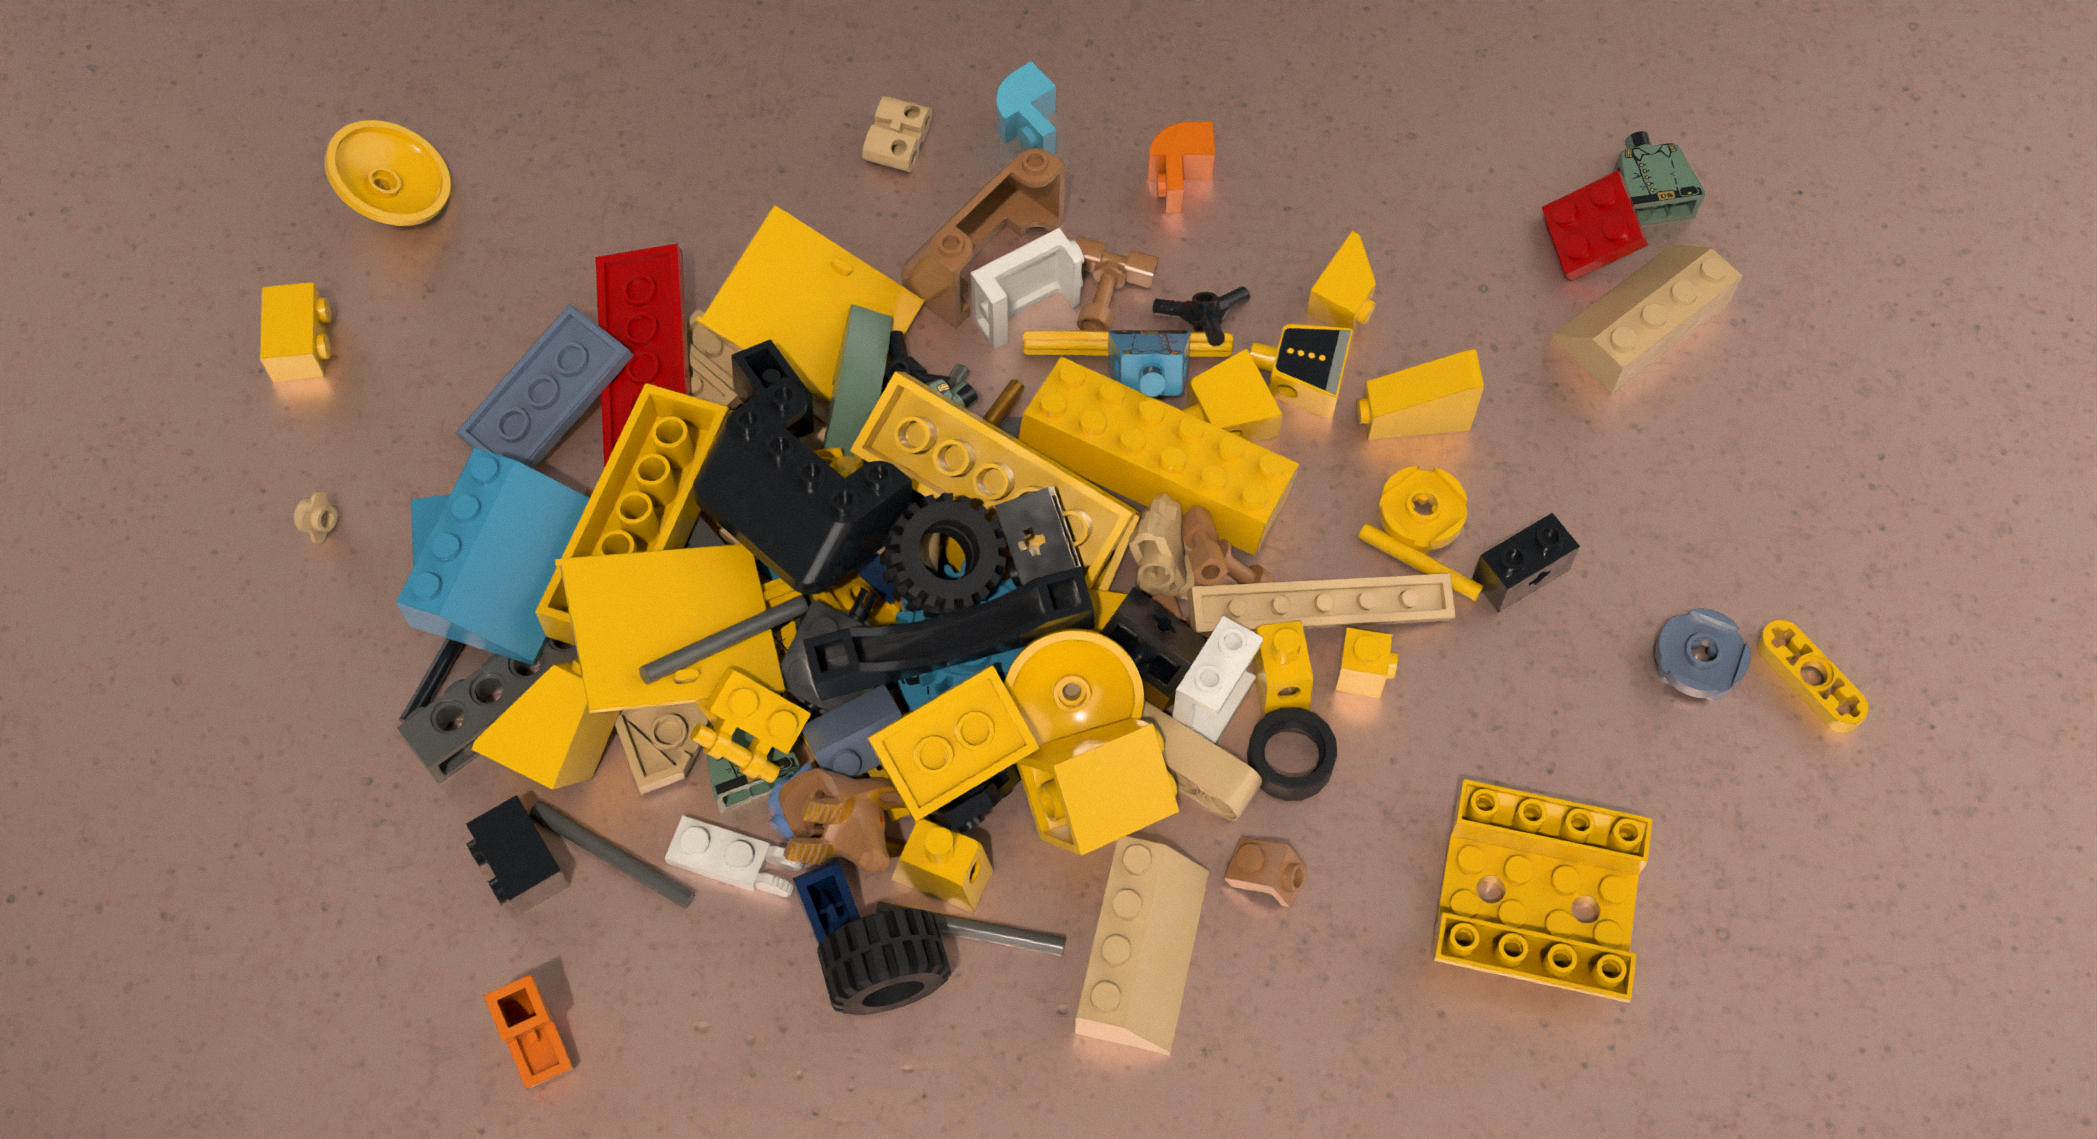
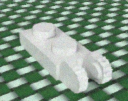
(728, 857)

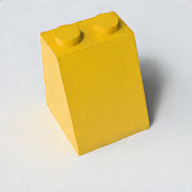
(550, 731)
(1098, 785)

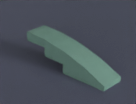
(857, 376)

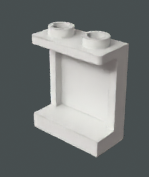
(1024, 279)
(1217, 680)

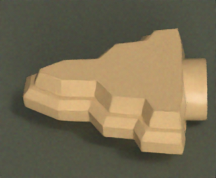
(1159, 546)

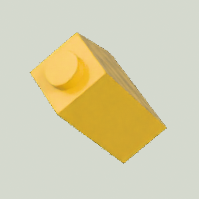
(1423, 398)

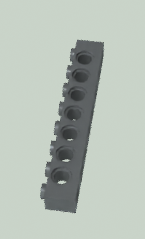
(449, 751)

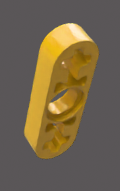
(1812, 695)

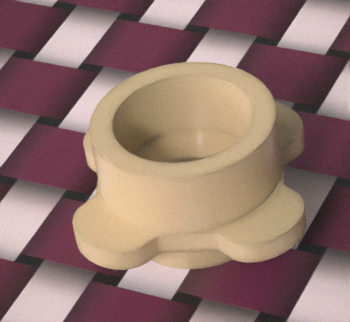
(316, 516)

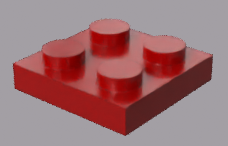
(1594, 225)

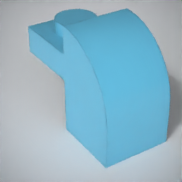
(1022, 108)

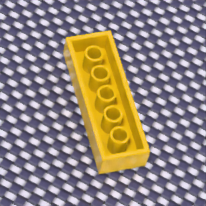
(1155, 449)
(963, 454)
(643, 492)

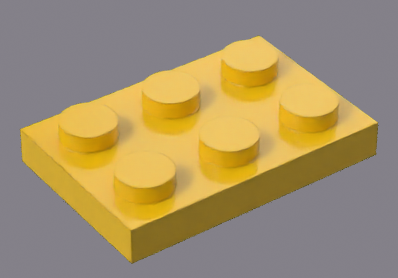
(953, 742)

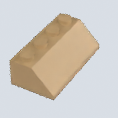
(1649, 313)
(1142, 946)

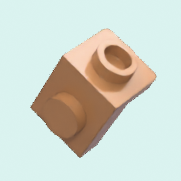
(1267, 869)

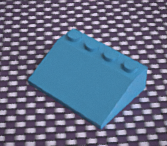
(492, 557)

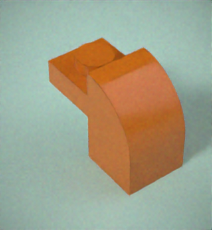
(1181, 154)
(529, 1031)

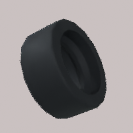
(1304, 723)

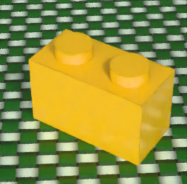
(294, 331)

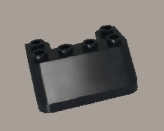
(791, 502)

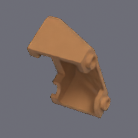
(1019, 197)

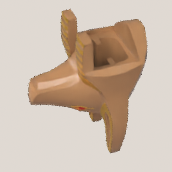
(839, 819)

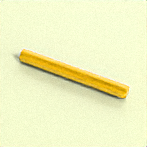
(1096, 343)

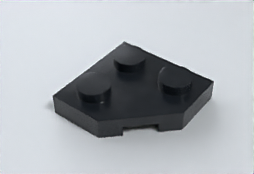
(968, 809)

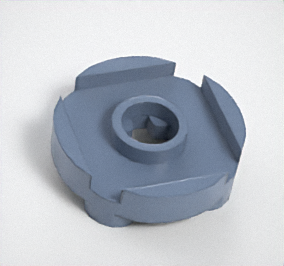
(1695, 677)

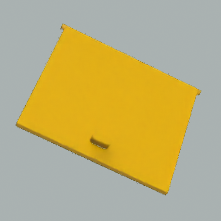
(799, 295)
(654, 603)

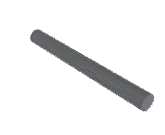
(723, 639)
(612, 854)
(992, 932)

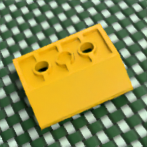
(1543, 861)

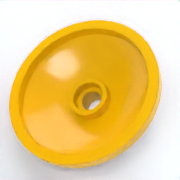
(387, 172)
(1101, 668)

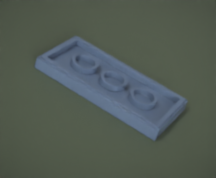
(546, 390)

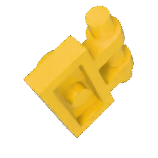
(756, 711)

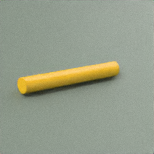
(1418, 560)

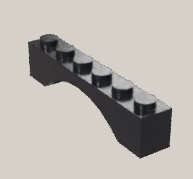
(876, 656)

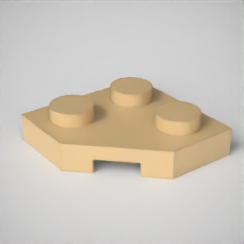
(659, 742)

